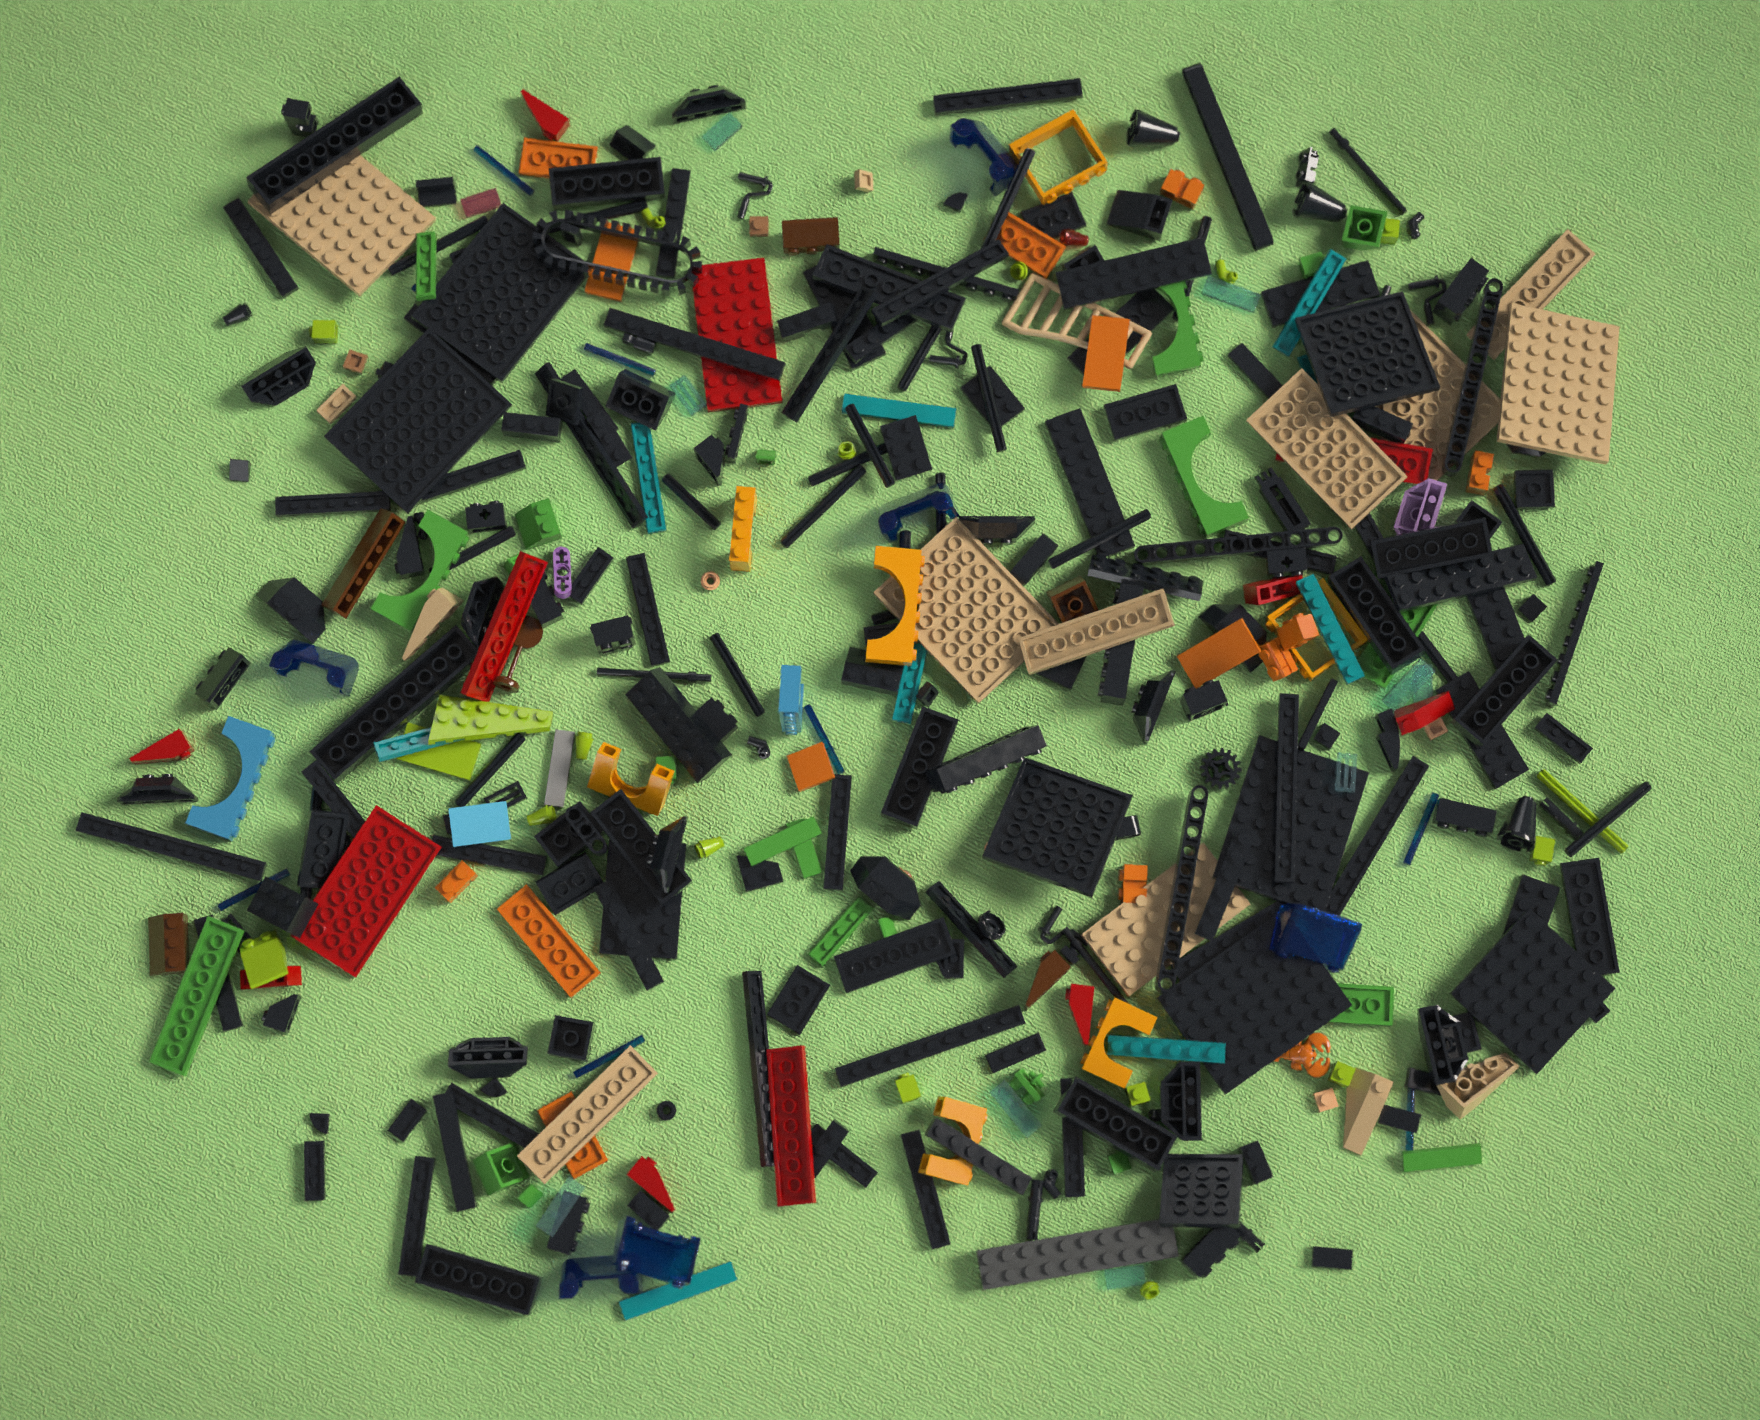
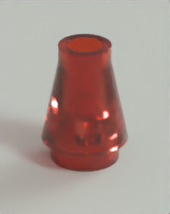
(1073, 238)

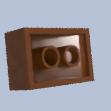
(1072, 599)
(1050, 971)

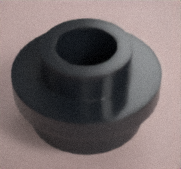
(661, 1106)

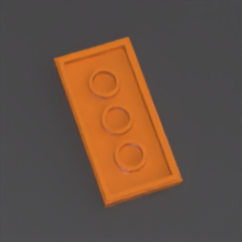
(544, 154)
(1030, 245)
(614, 253)
(1106, 353)
(1219, 653)
(586, 1158)

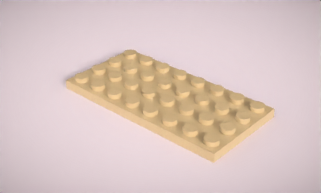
(1326, 450)
(1132, 934)

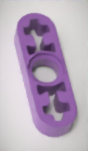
(566, 565)

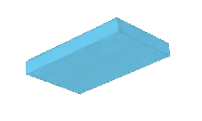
(479, 823)

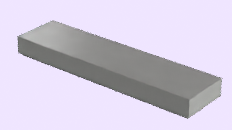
(559, 768)

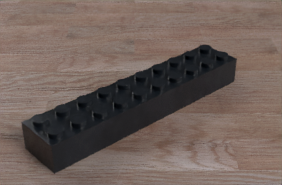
(334, 145)
(396, 704)

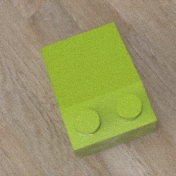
(264, 958)

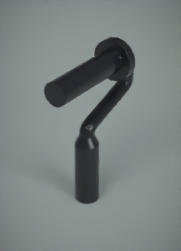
(757, 180)
(1428, 283)
(947, 360)
(1048, 925)

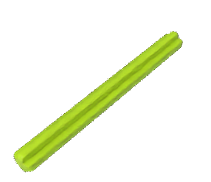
(1580, 809)

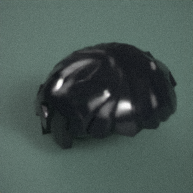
(991, 925)

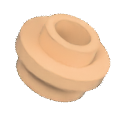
(708, 575)

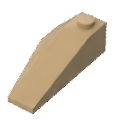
(437, 608)
(1476, 1083)
(1363, 1106)

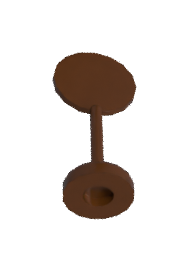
(528, 637)

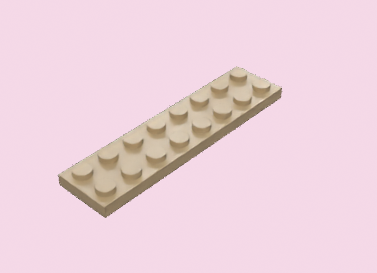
(1539, 284)
(1096, 631)
(587, 1114)

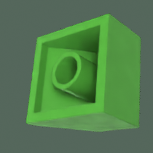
(1363, 228)
(538, 524)
(500, 1168)

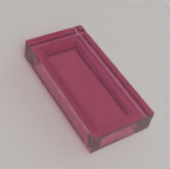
(481, 202)

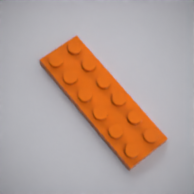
(549, 941)

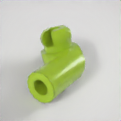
(652, 221)
(1223, 274)

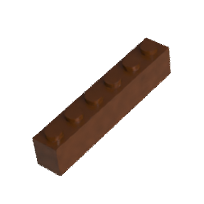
(363, 563)

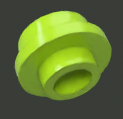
(1018, 270)
(846, 450)
(1149, 1290)

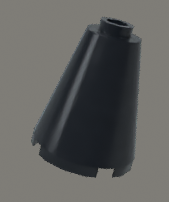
(1150, 131)
(1317, 204)
(1520, 826)

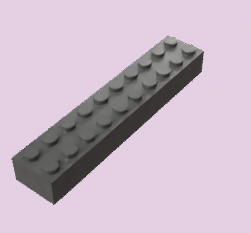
(1075, 1254)

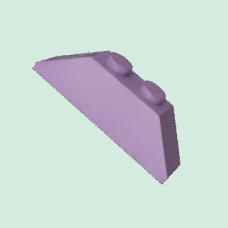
(1420, 506)

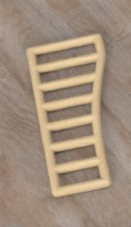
(1062, 335)

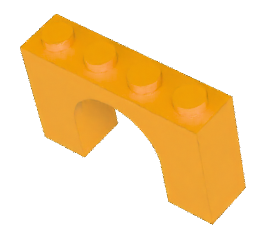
(743, 516)
(607, 781)
(1118, 1014)
(971, 1120)

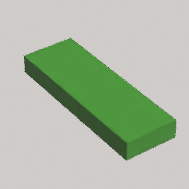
(806, 856)

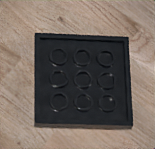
(1201, 1190)

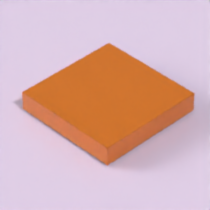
(811, 767)

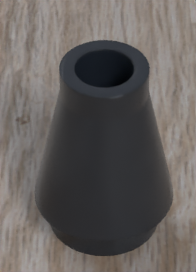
(238, 314)

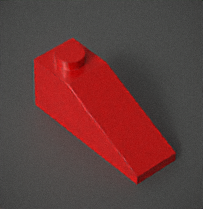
(550, 121)
(1271, 590)
(1423, 712)
(168, 749)
(293, 978)
(1080, 1005)
(649, 1178)

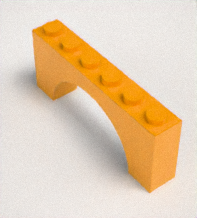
(898, 645)

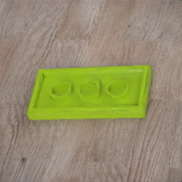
(452, 759)

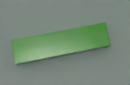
(425, 265)
(782, 841)
(840, 931)
(1441, 1157)

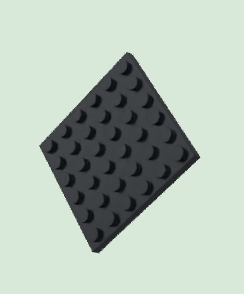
(1367, 354)
(1057, 827)
(1532, 991)

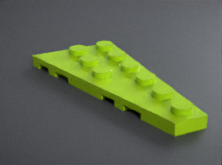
(476, 719)

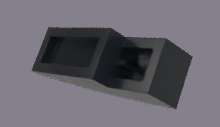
(1389, 738)

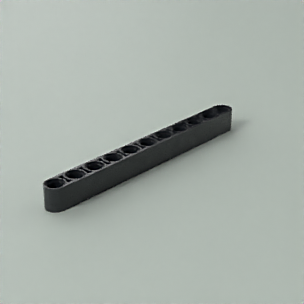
(1227, 156)
(1476, 369)
(1246, 540)
(1187, 881)

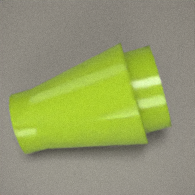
(583, 744)
(542, 816)
(707, 847)

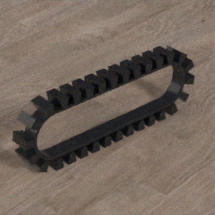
(693, 254)

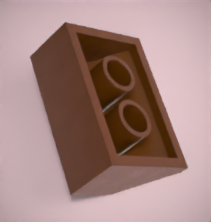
(809, 235)
(168, 944)

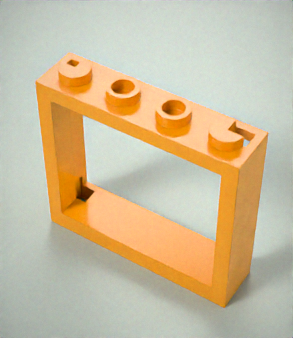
(1047, 131)
(1341, 613)

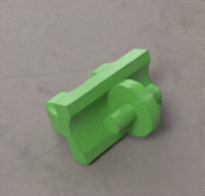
(1029, 1082)

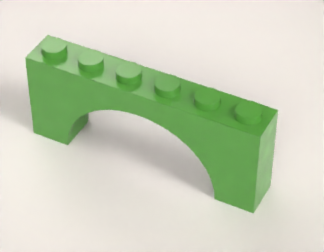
(1183, 352)
(1211, 515)
(447, 542)

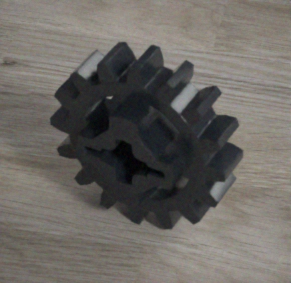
(1228, 772)

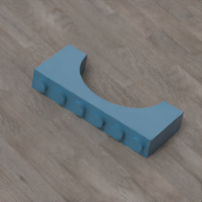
(791, 699)
(225, 816)

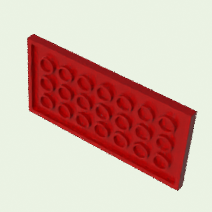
(736, 310)
(367, 890)

